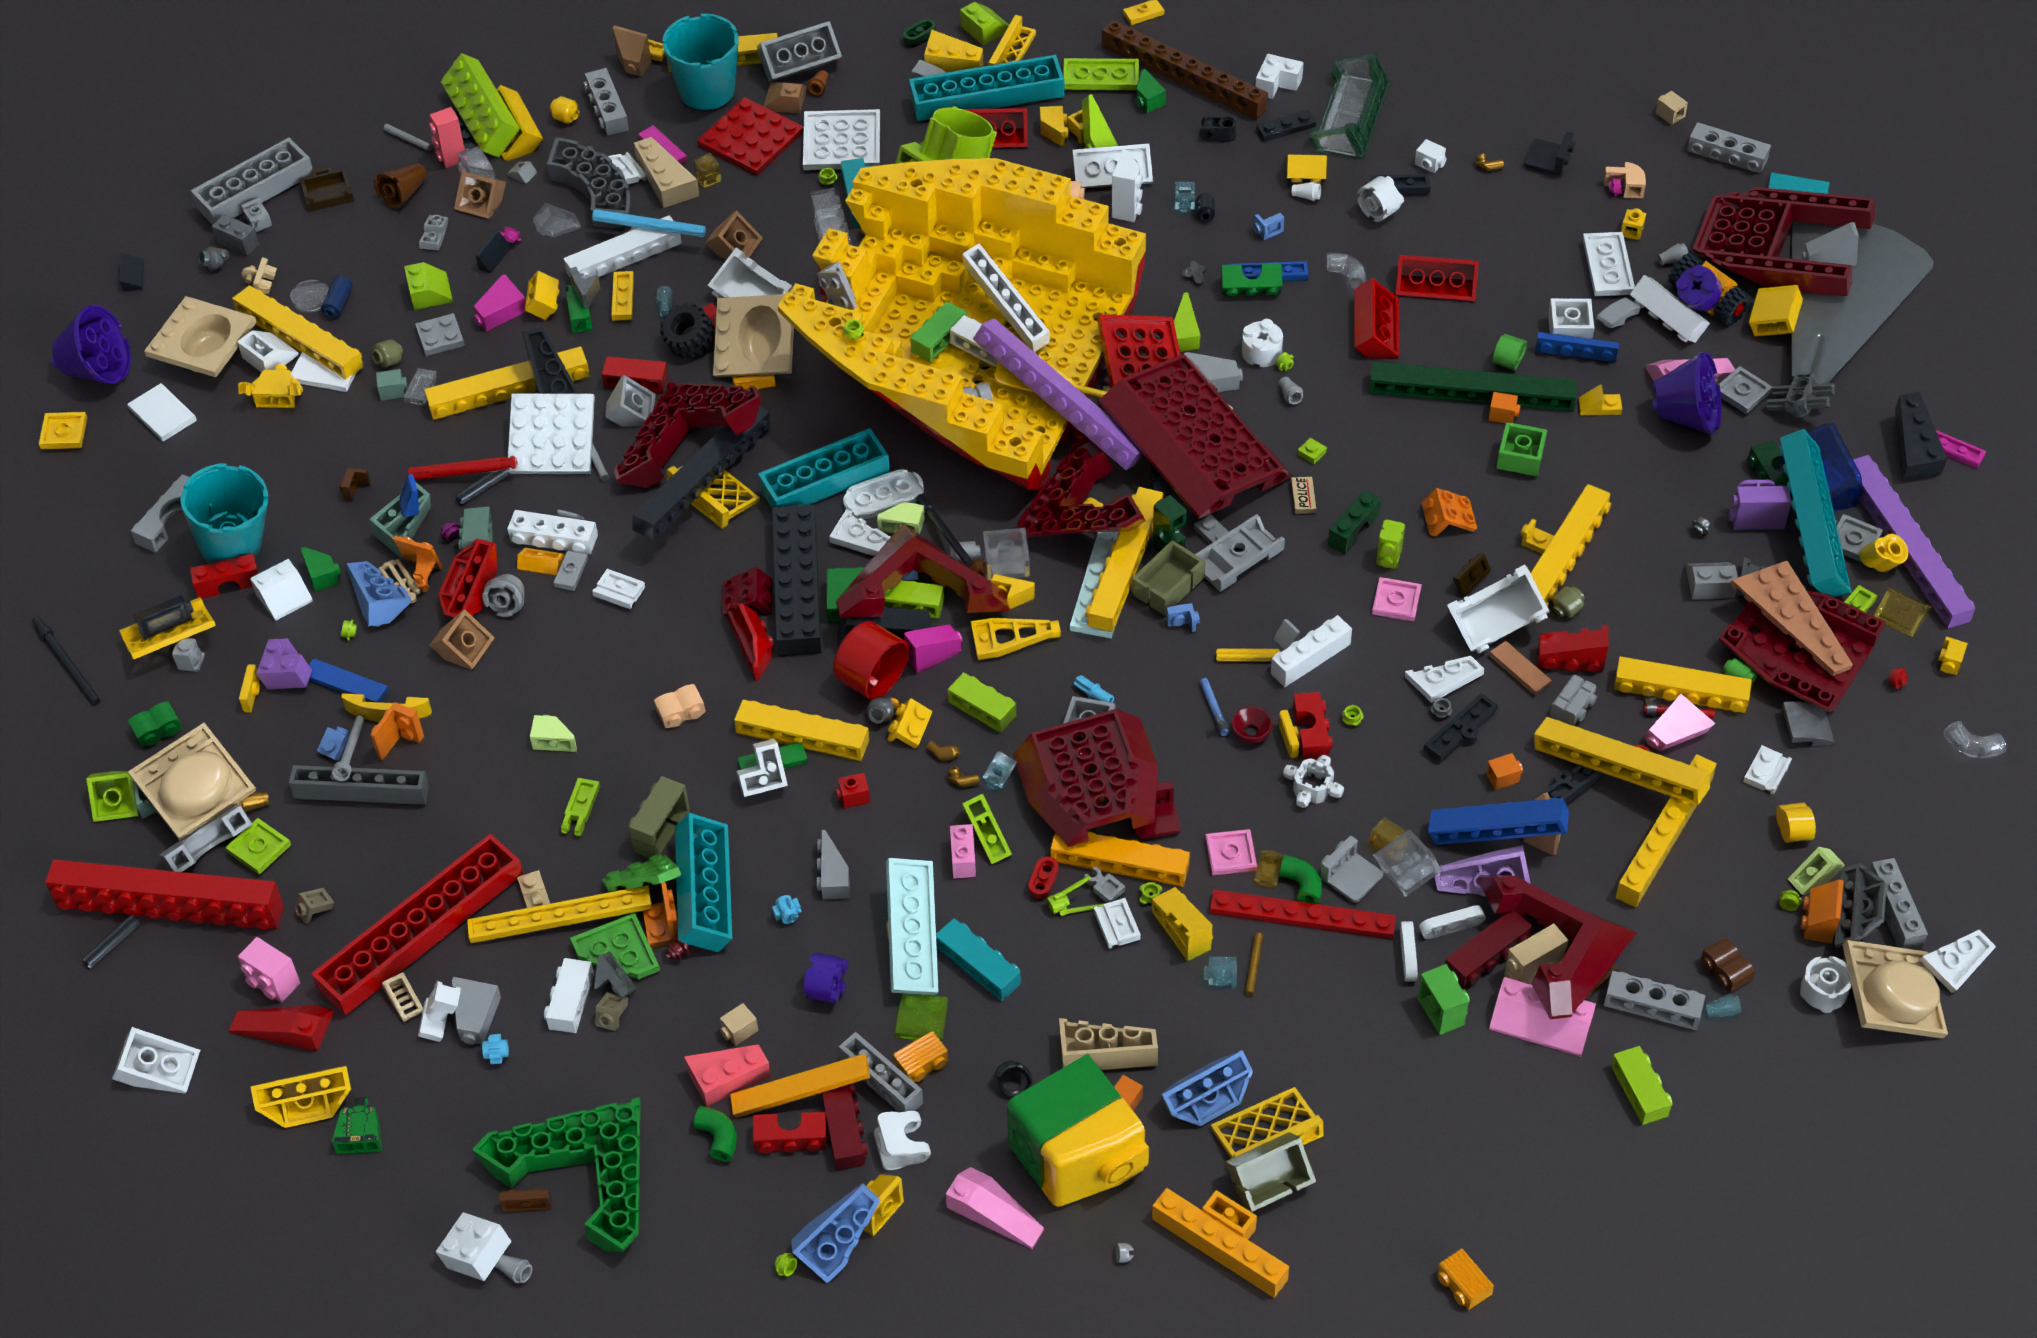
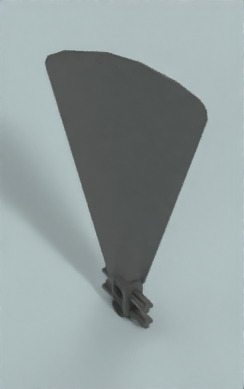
(1837, 326)

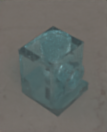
(1184, 201)
(1002, 765)
(1221, 971)

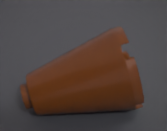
(399, 183)

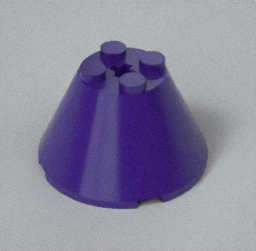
(93, 347)
(1690, 395)

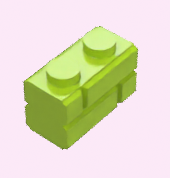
(1390, 544)

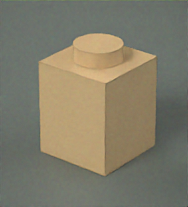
(1671, 107)
(738, 1024)

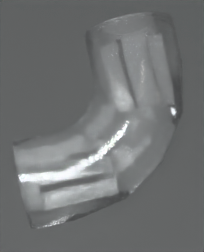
(1349, 267)
(1973, 745)

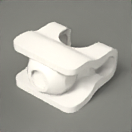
(893, 1145)

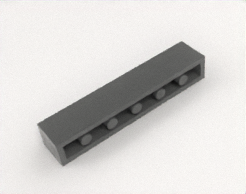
(362, 785)

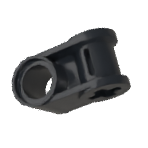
(1220, 128)

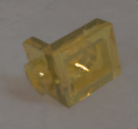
(1268, 868)

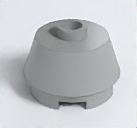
(504, 595)

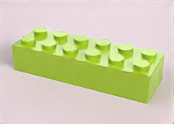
(480, 105)

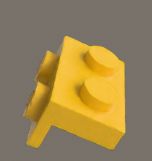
(909, 723)

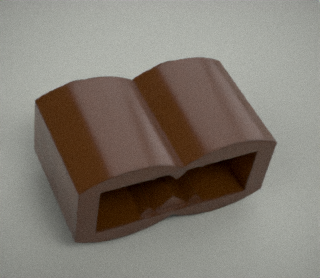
(1727, 965)

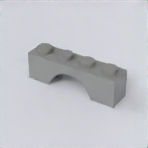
(150, 529)
(221, 828)

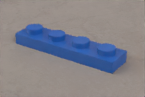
(1577, 347)

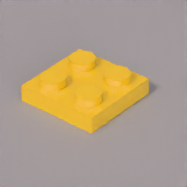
(63, 430)

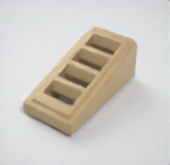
(395, 982)

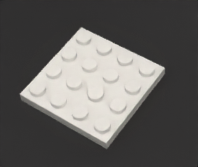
(840, 137)
(551, 433)

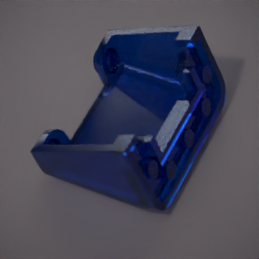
(1840, 469)

